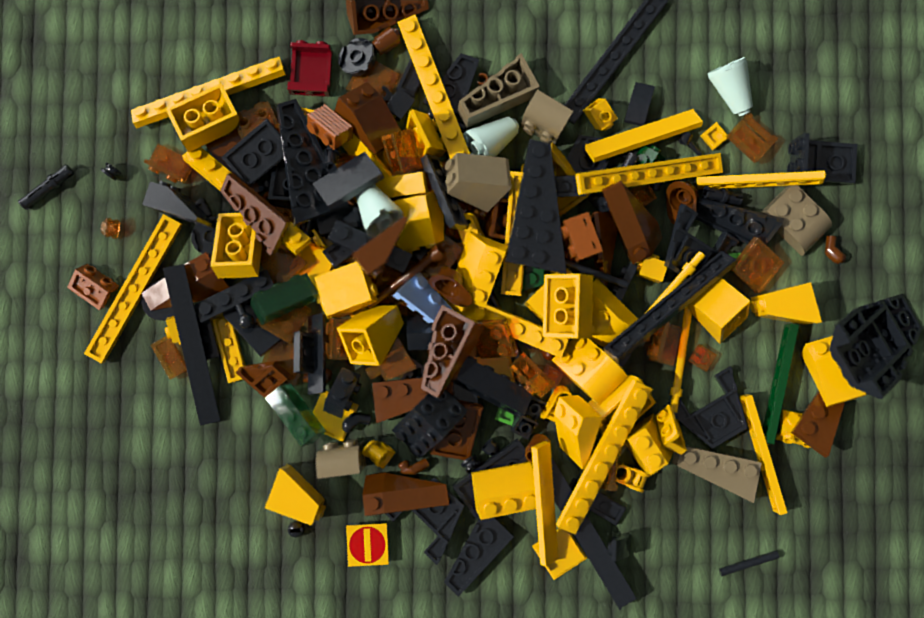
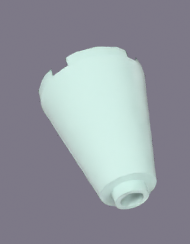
(734, 85)
(491, 137)
(377, 210)

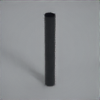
(749, 563)

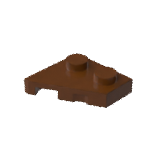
(263, 376)

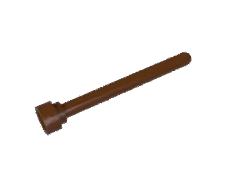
(435, 254)

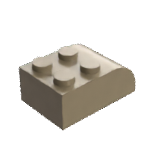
(545, 118)
(803, 218)
(340, 459)

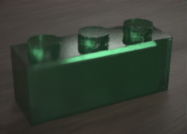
(283, 298)
(295, 415)

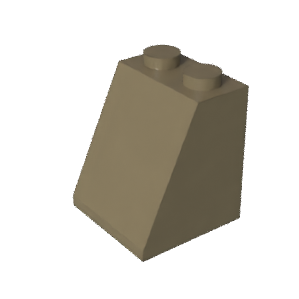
(478, 179)

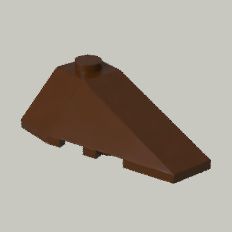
(634, 224)
(607, 237)

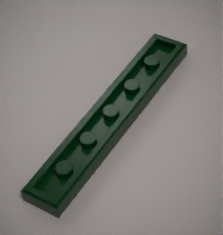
(779, 382)

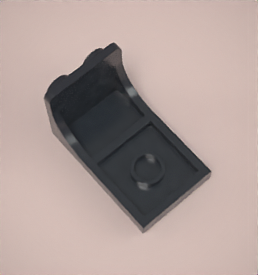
(834, 158)
(429, 422)

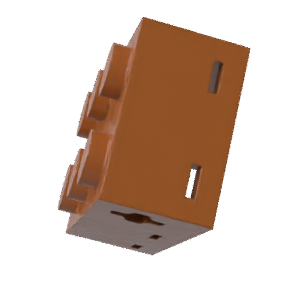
(579, 238)

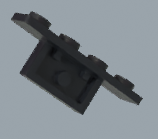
(310, 353)

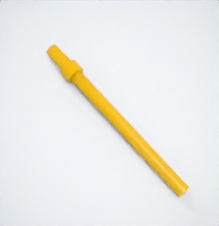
(687, 270)
(676, 391)

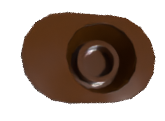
(680, 193)
(450, 286)

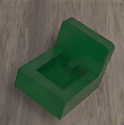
(649, 155)

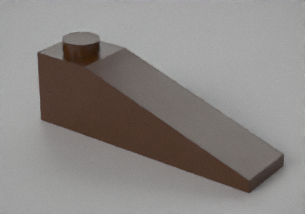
(375, 15)
(201, 280)
(451, 344)
(396, 493)

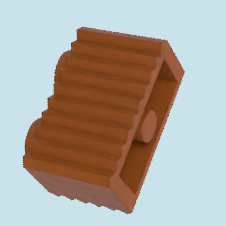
(329, 127)

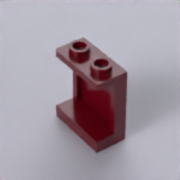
(310, 69)

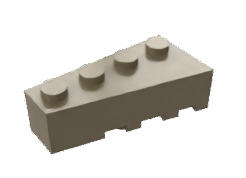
(499, 93)
(727, 471)

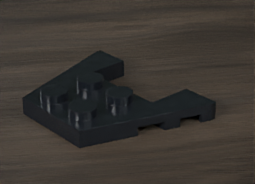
(583, 163)
(685, 246)
(719, 418)
(441, 521)

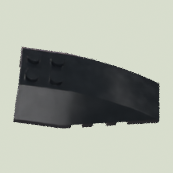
(875, 343)

